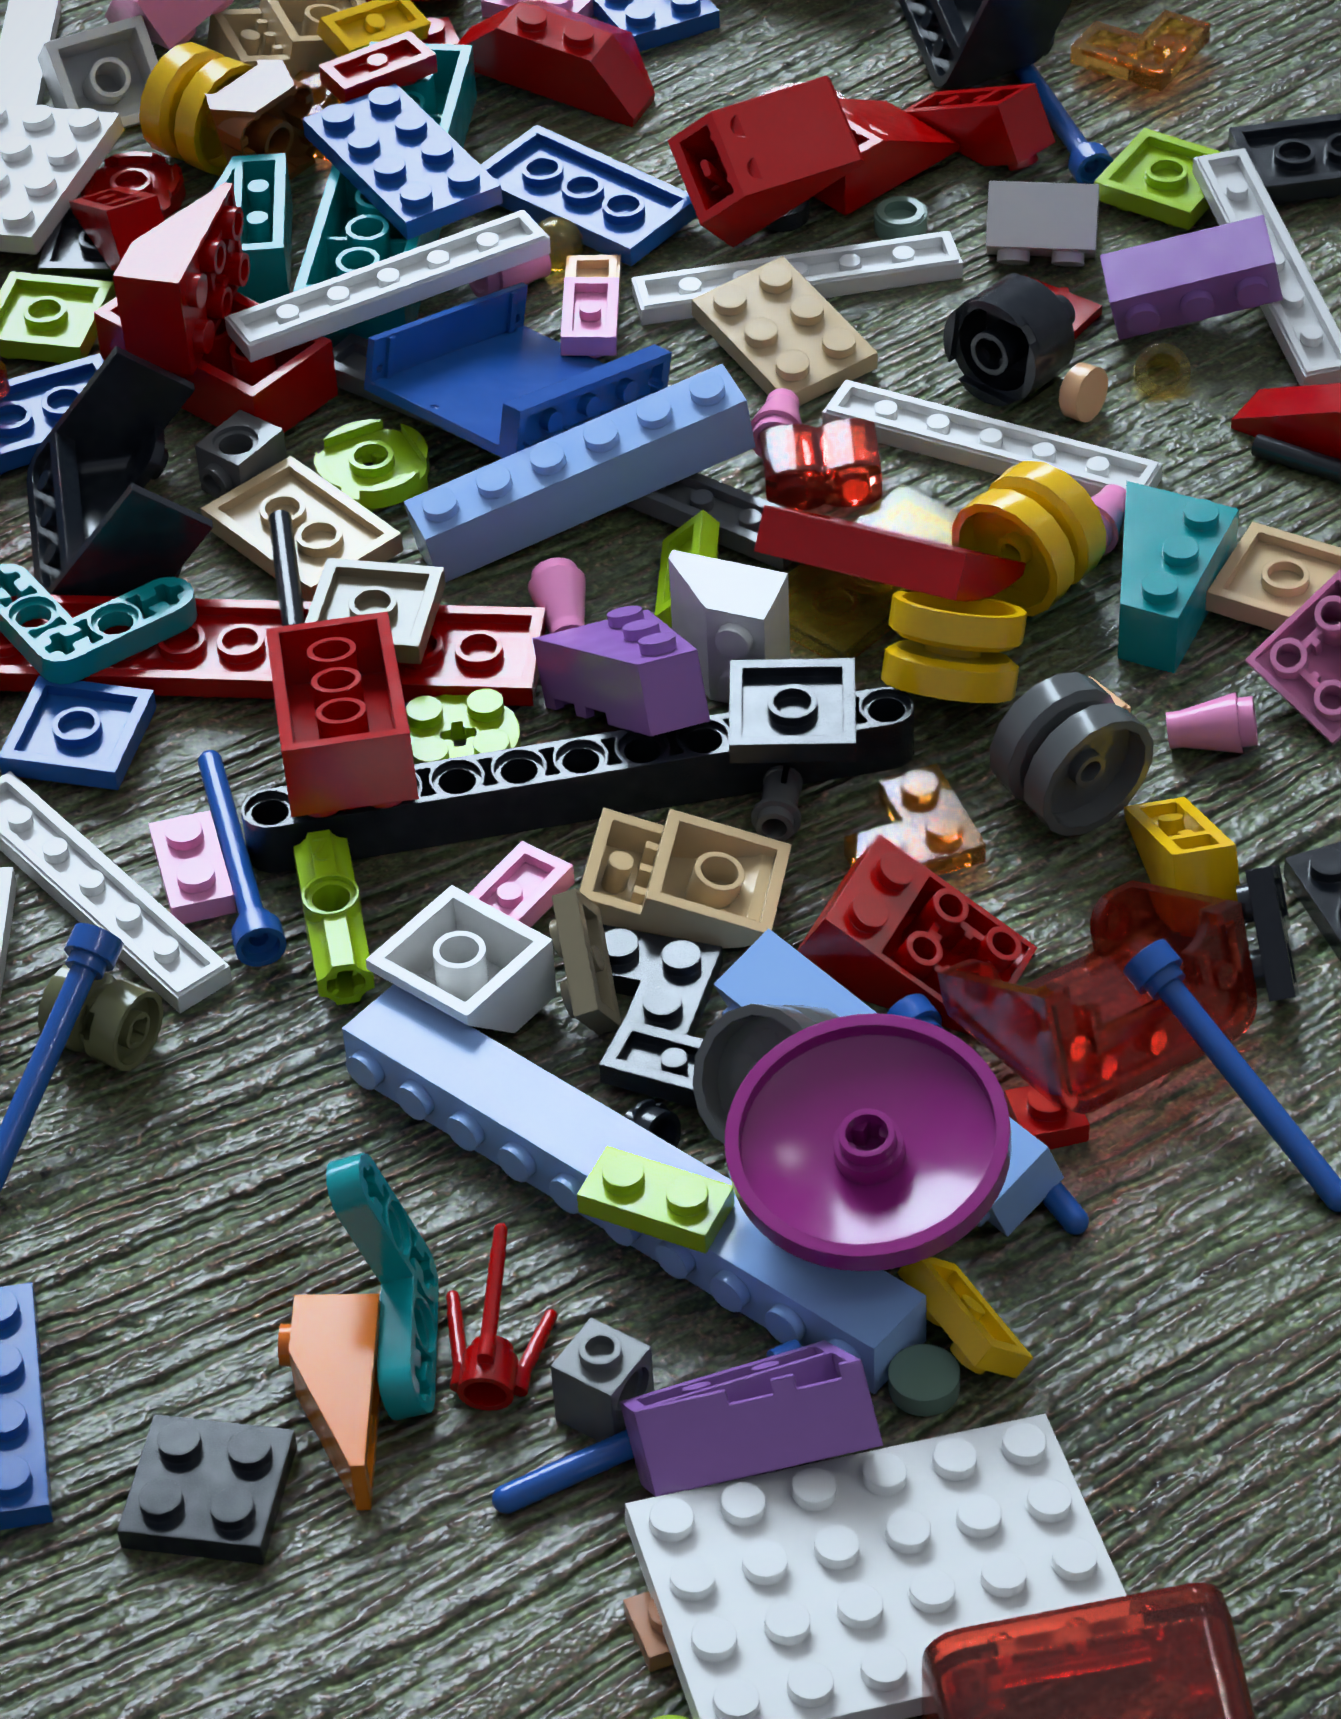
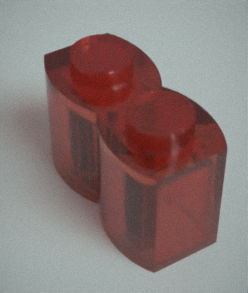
(822, 464)

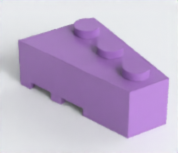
(628, 669)
(752, 1419)

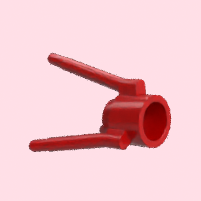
(489, 1370)

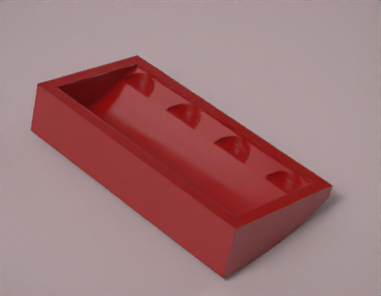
(884, 555)

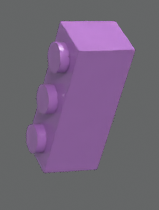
(1191, 277)

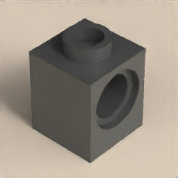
(238, 452)
(595, 1375)

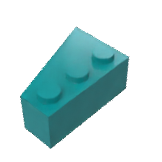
(266, 201)
(1168, 563)

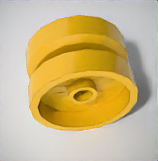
(175, 107)
(1037, 519)
(953, 647)

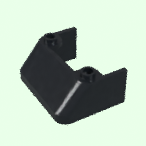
(981, 38)
(86, 484)

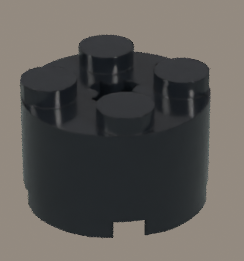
(1010, 339)

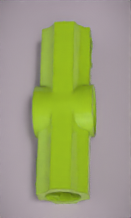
(333, 917)

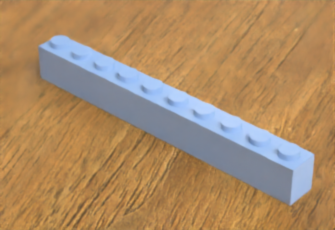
(552, 1140)

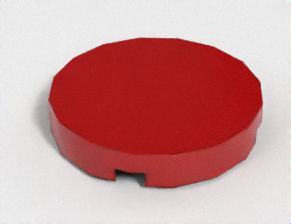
(143, 173)

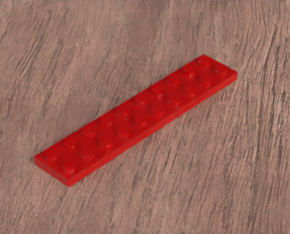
(229, 653)

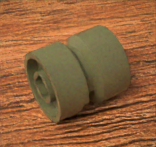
(115, 1023)

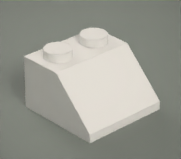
(100, 68)
(1042, 221)
(728, 614)
(470, 962)

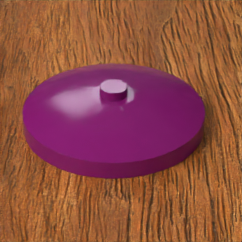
(868, 1142)

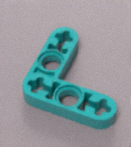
(63, 646)
(407, 1283)

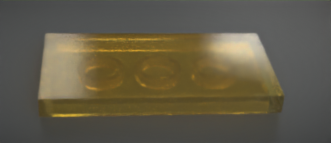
(846, 613)

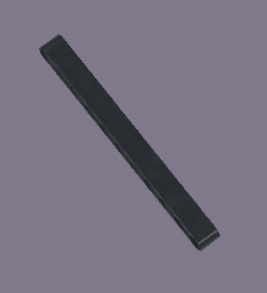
(567, 785)

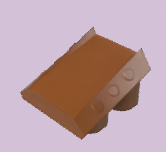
(265, 115)

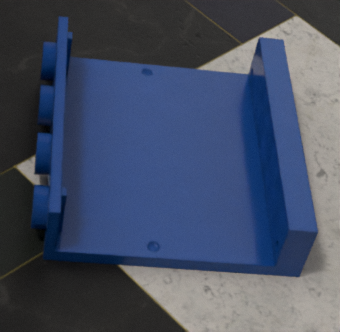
(499, 380)

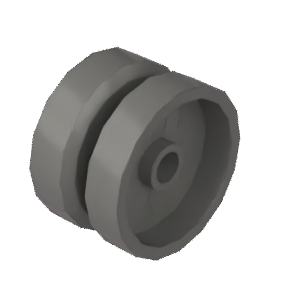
(1071, 753)
(735, 1047)

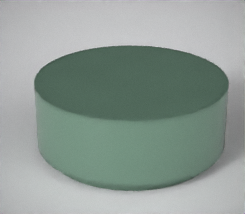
(900, 218)
(924, 1380)

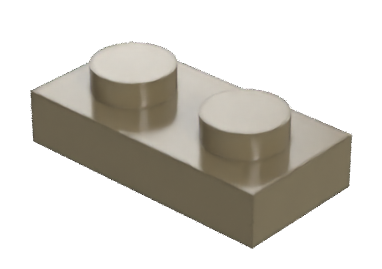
(582, 944)

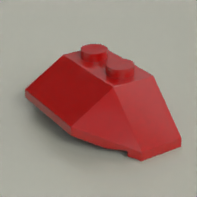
(564, 59)

